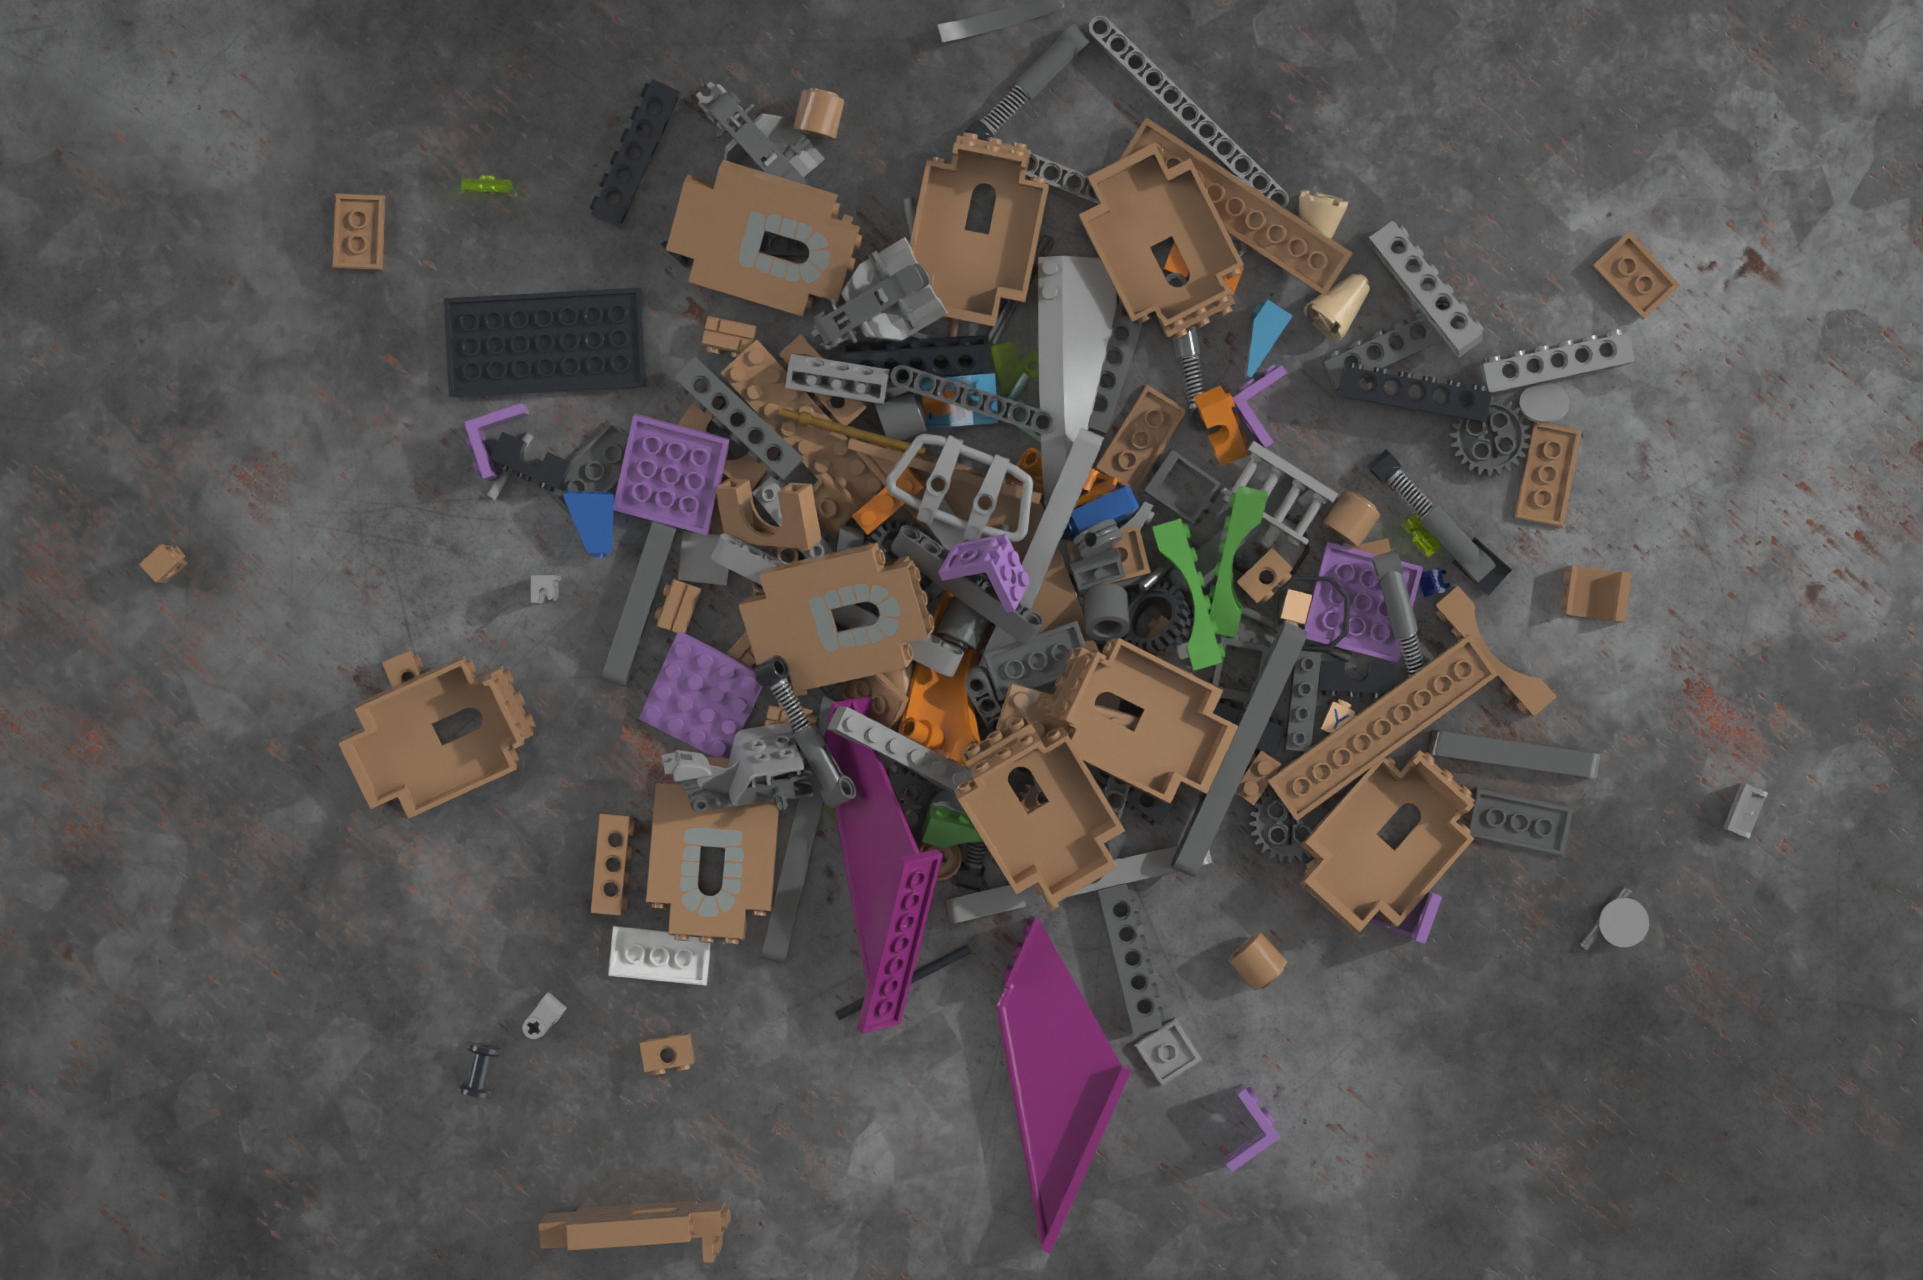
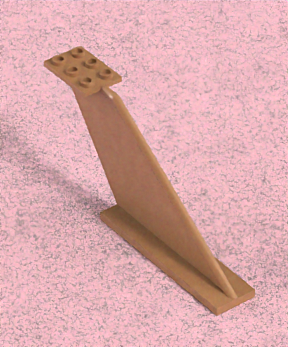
(1057, 597)

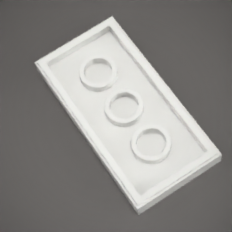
(658, 956)

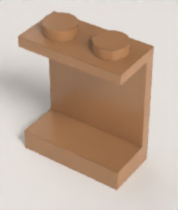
(1596, 593)

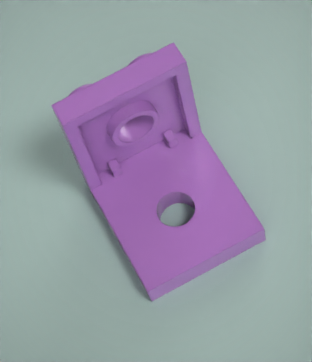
(1250, 390)
(477, 443)
(995, 558)
(1419, 920)
(1258, 1142)

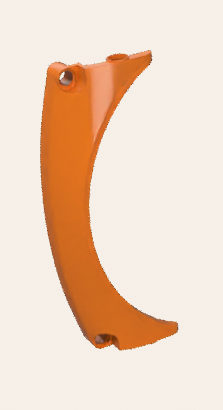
(938, 706)

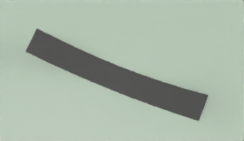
(998, 19)

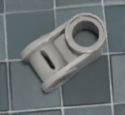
(546, 1014)

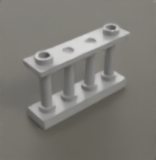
(1300, 482)

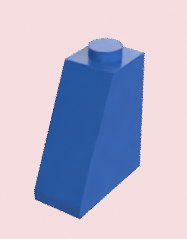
(1116, 505)
(593, 519)

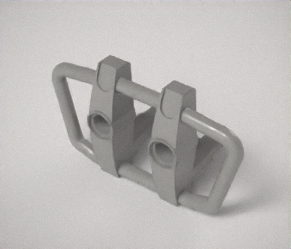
(944, 469)

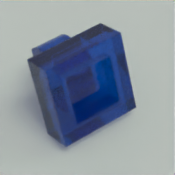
(1432, 582)

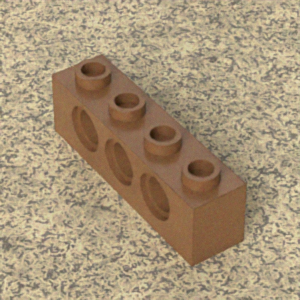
(849, 411)
(601, 901)

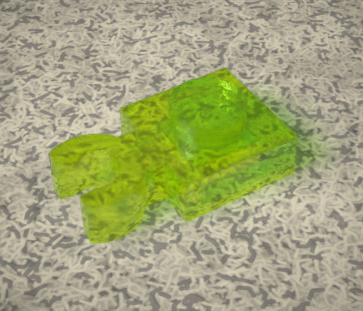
(1422, 537)

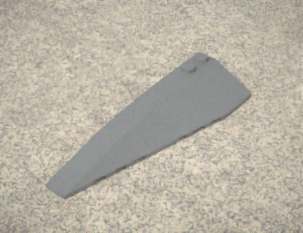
(1073, 334)

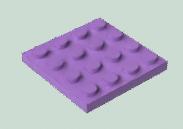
(671, 474)
(1368, 616)
(701, 696)

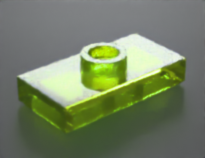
(486, 184)
(1006, 365)

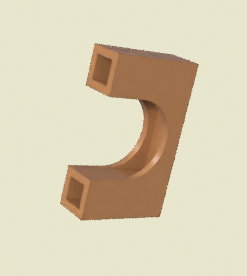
(740, 468)
(741, 520)

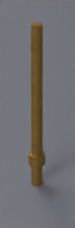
(806, 419)

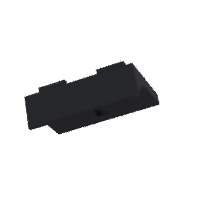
(1495, 576)

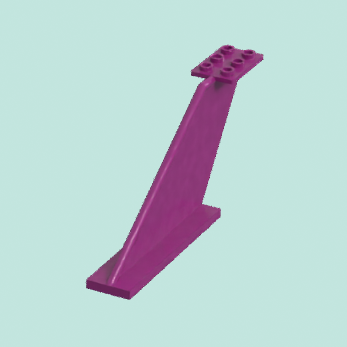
(885, 877)
(1058, 1073)

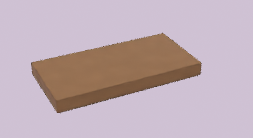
(1141, 438)
(1547, 474)

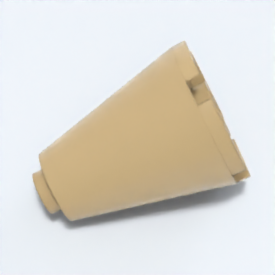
(1321, 211)
(1338, 307)

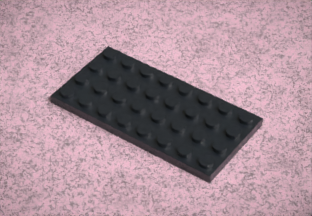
(545, 342)

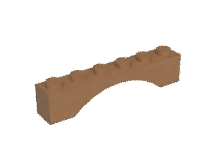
(1460, 613)

